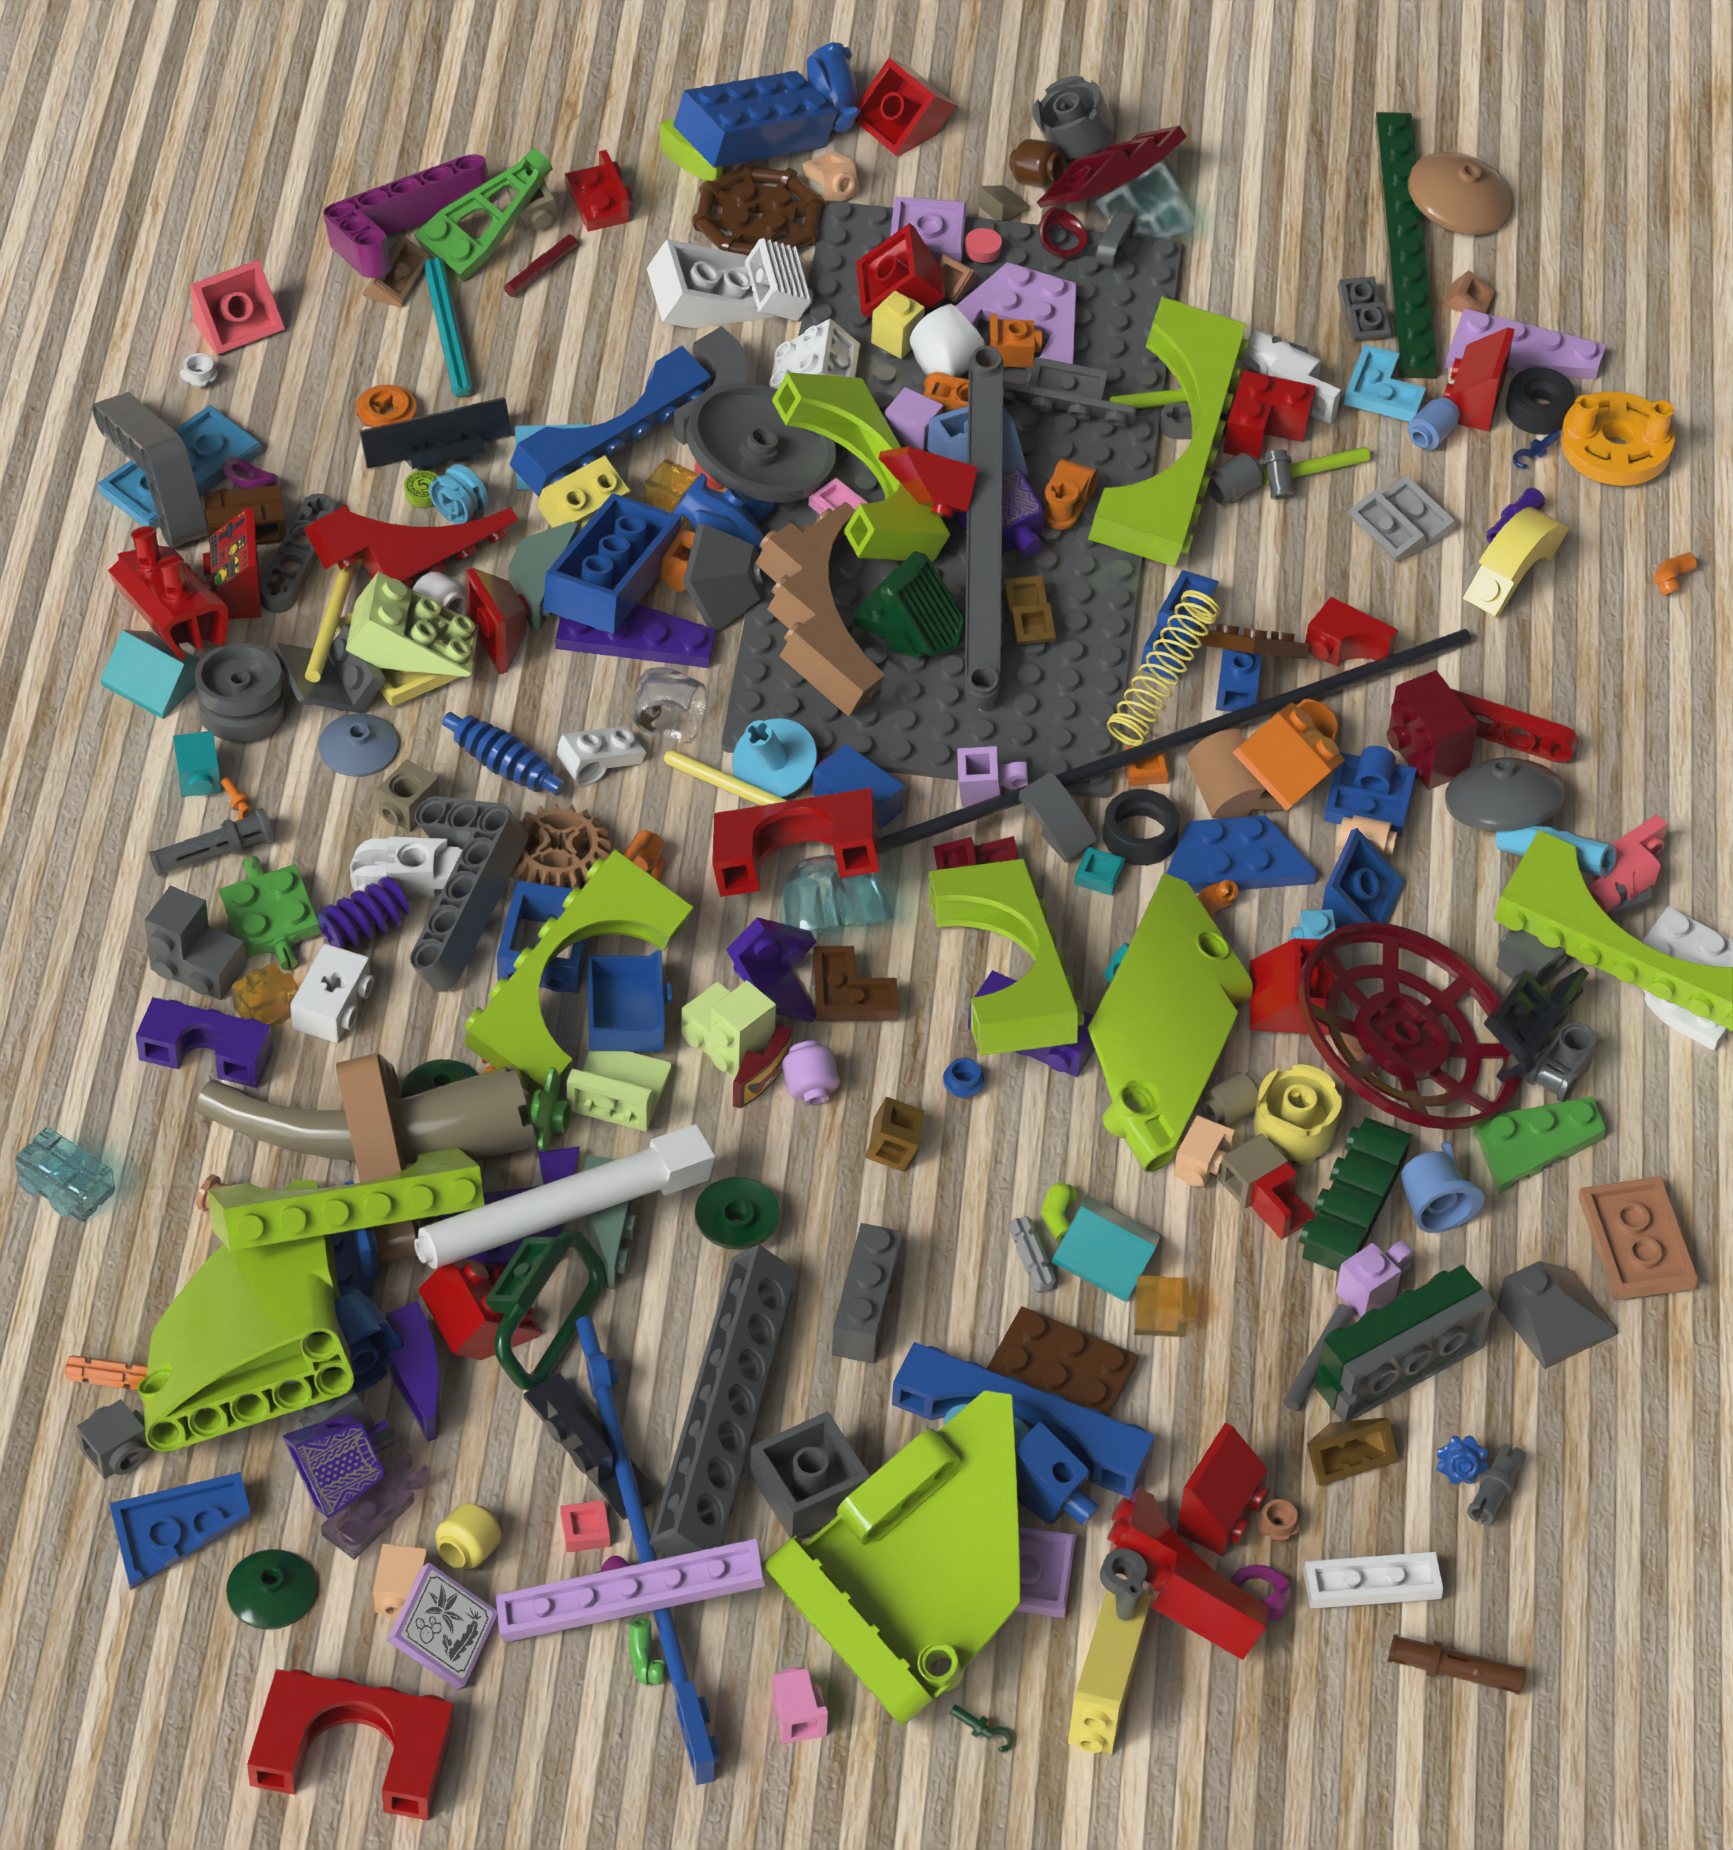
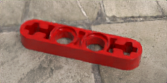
(1506, 718)

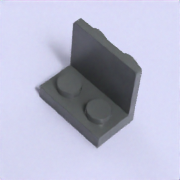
(345, 682)

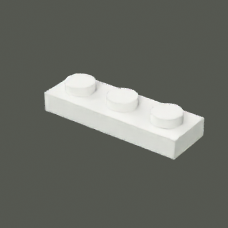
(1373, 1580)

